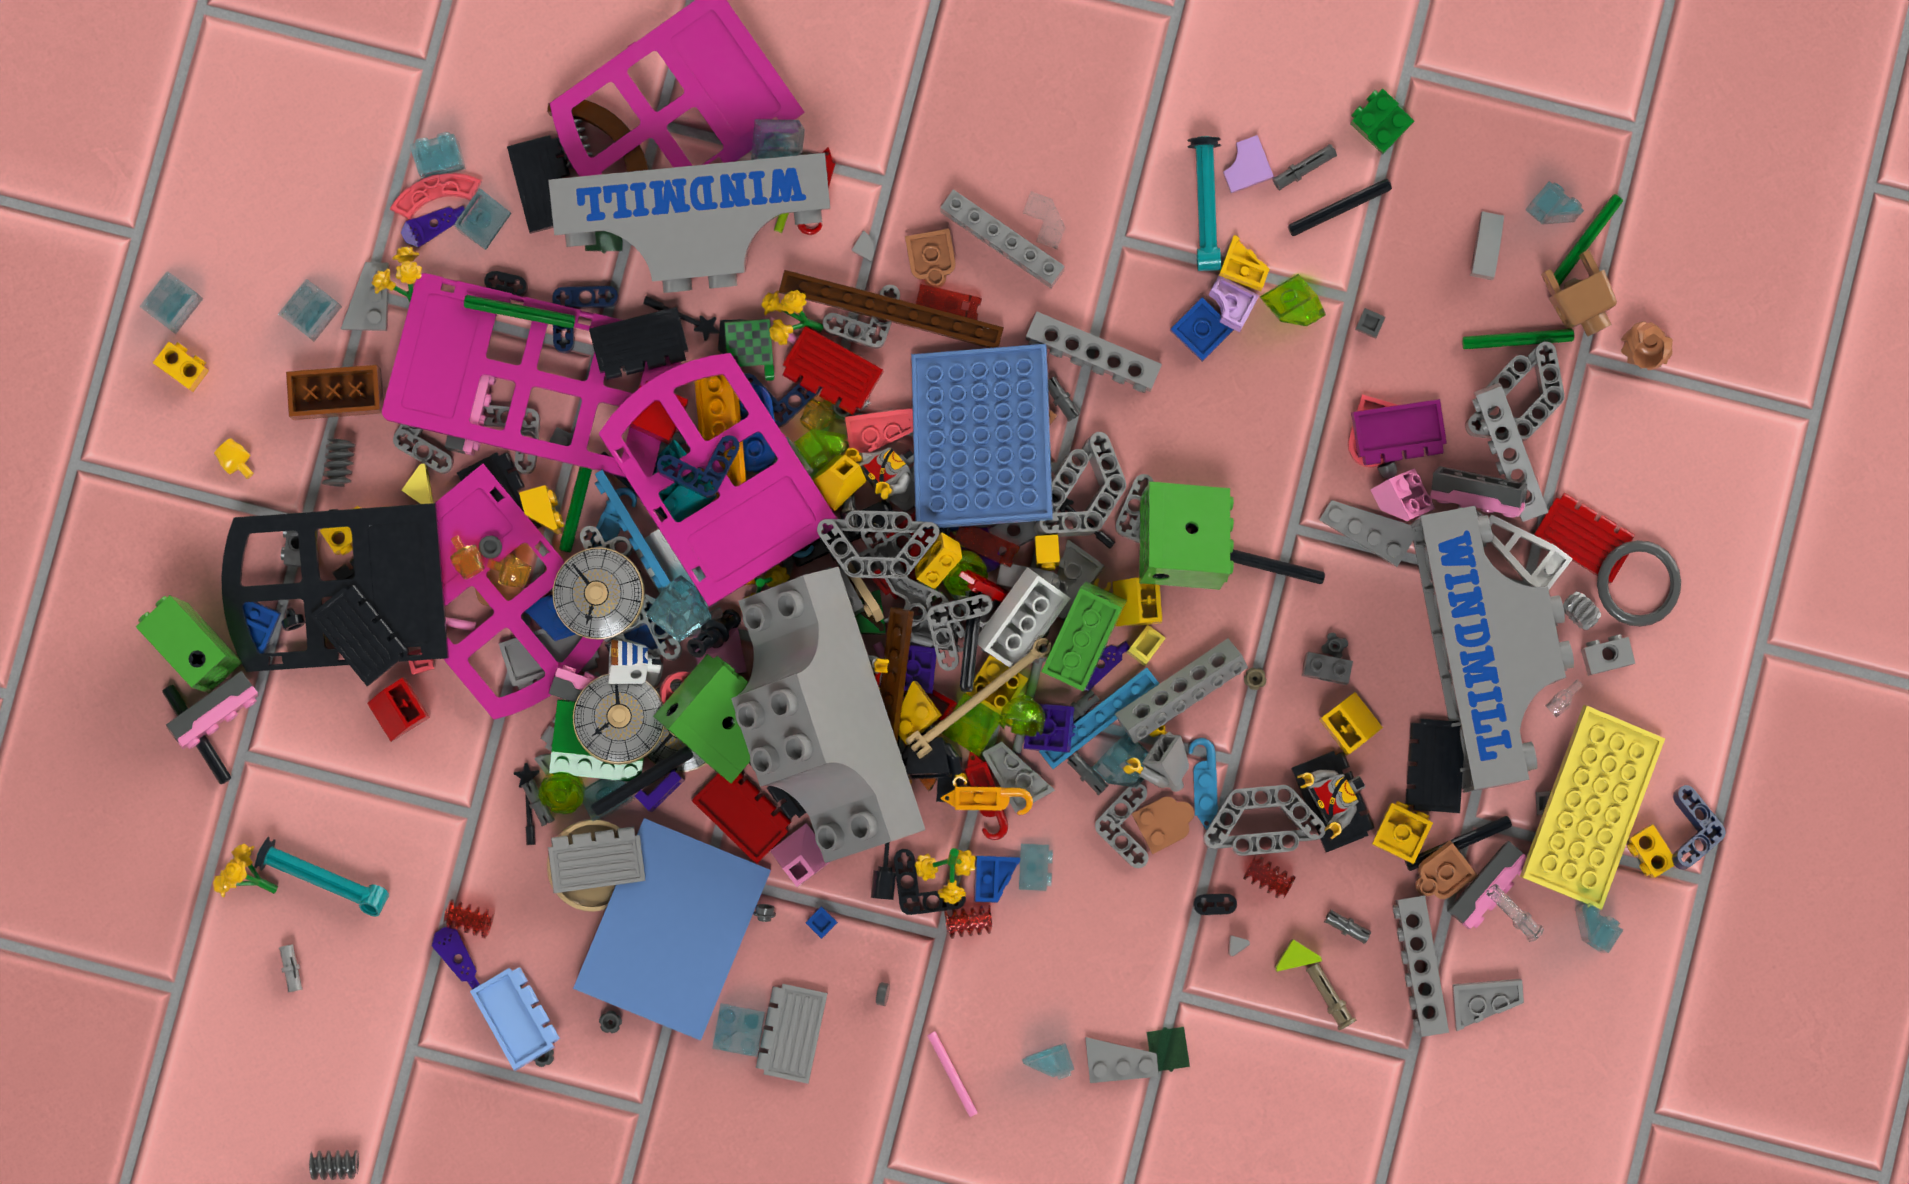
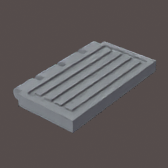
(523, 667)
(596, 862)
(794, 1032)

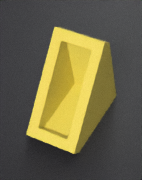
(419, 486)
(1146, 645)

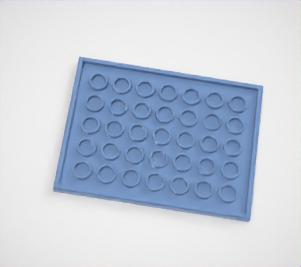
(982, 436)
(674, 935)

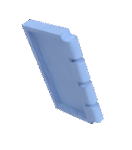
(513, 1018)

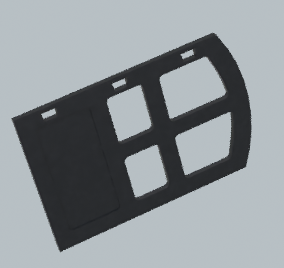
(394, 569)

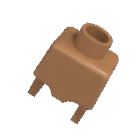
(1583, 300)

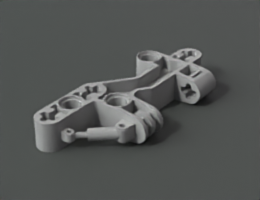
(911, 590)
(642, 619)

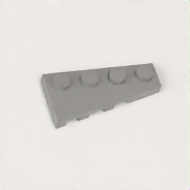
(1374, 532)

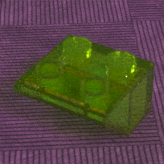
(819, 445)
(974, 728)

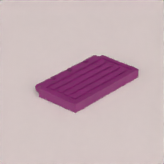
(1399, 429)

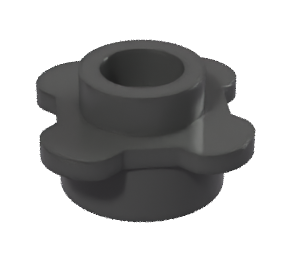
(1328, 646)

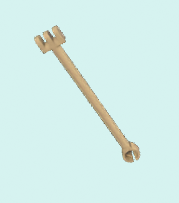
(922, 741)

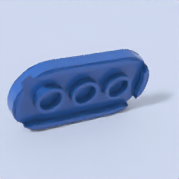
(757, 452)

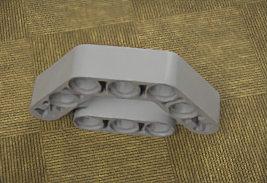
(1544, 385)
(1105, 493)
(867, 526)
(1276, 837)

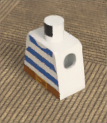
(630, 663)

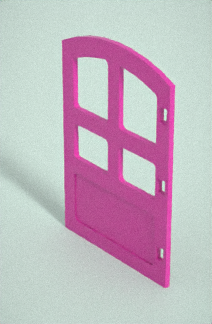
(720, 76)
(472, 515)
(749, 523)

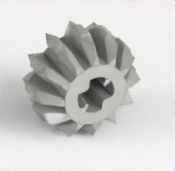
(1581, 610)

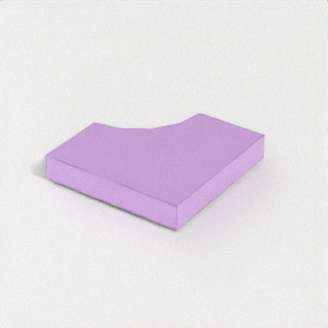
(1249, 167)
(1234, 302)

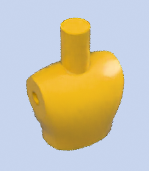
(233, 457)

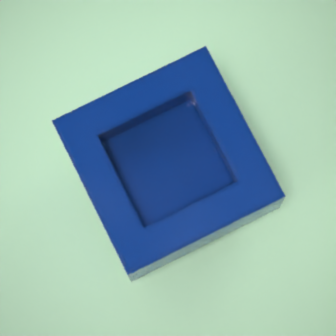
(821, 922)

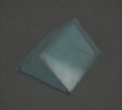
(482, 219)
(599, 790)

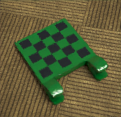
(751, 344)

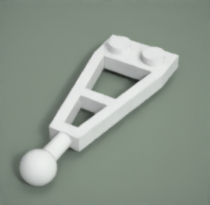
(1548, 569)

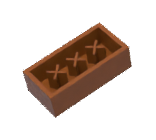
(334, 392)

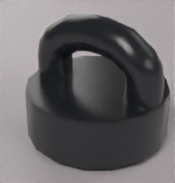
(292, 621)

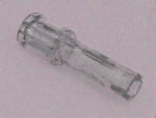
(1521, 919)

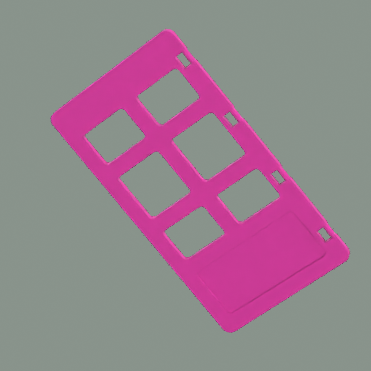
(446, 355)

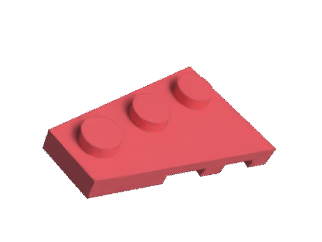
(877, 429)

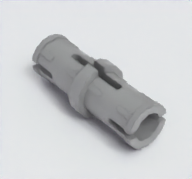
(290, 968)

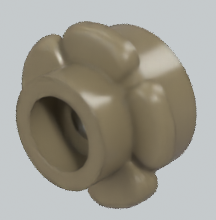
(1261, 680)

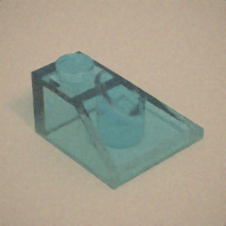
(1052, 1061)

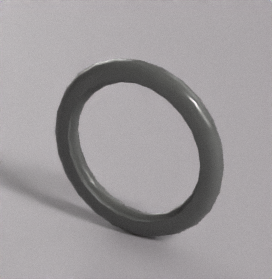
(1603, 578)

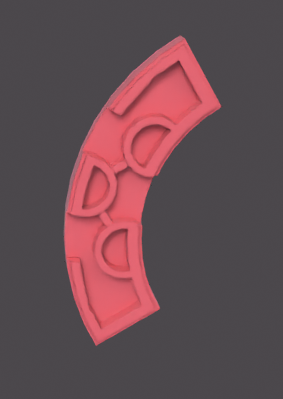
(433, 188)

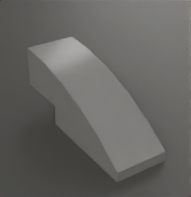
(1487, 246)

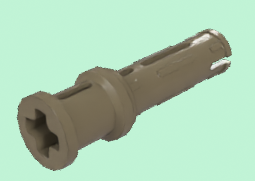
(1335, 1005)

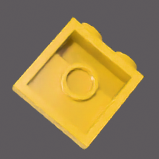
(1402, 832)

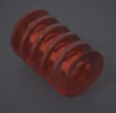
(1269, 877)
(468, 919)
(968, 922)

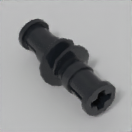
(714, 633)

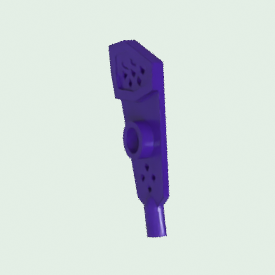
(423, 227)
(1109, 664)
(452, 948)

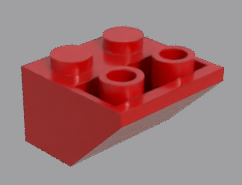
(398, 709)

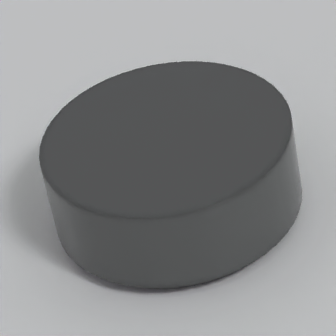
(490, 547)
(882, 994)

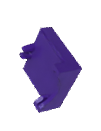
(921, 668)
(1056, 731)
(661, 792)

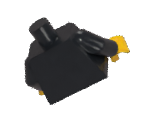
(938, 763)

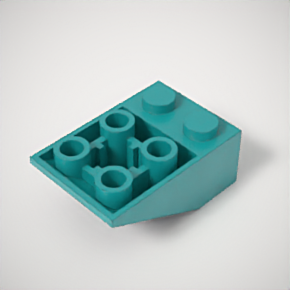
(678, 499)

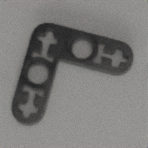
(913, 892)

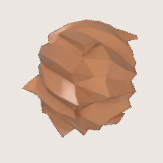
(1646, 346)

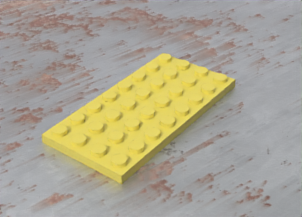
(1592, 807)

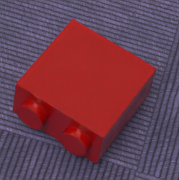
(656, 422)

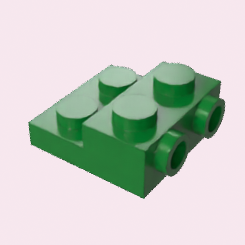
(1381, 120)

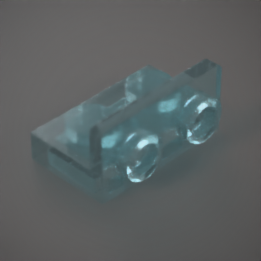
(1034, 867)

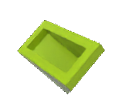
(1295, 956)

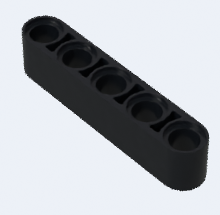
(821, 549)

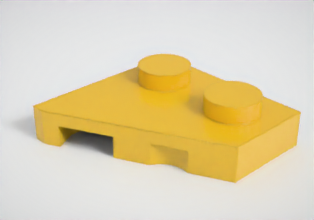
(1243, 266)
(917, 712)

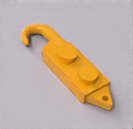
(987, 798)

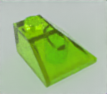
(1294, 302)

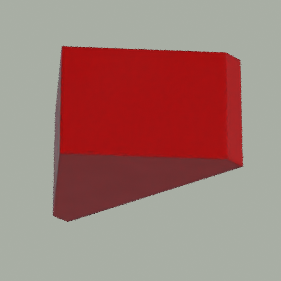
(943, 704)

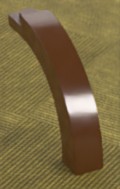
(613, 127)

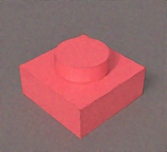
(420, 665)

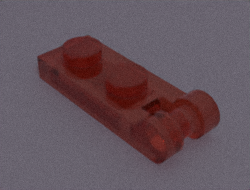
(948, 301)
(986, 544)

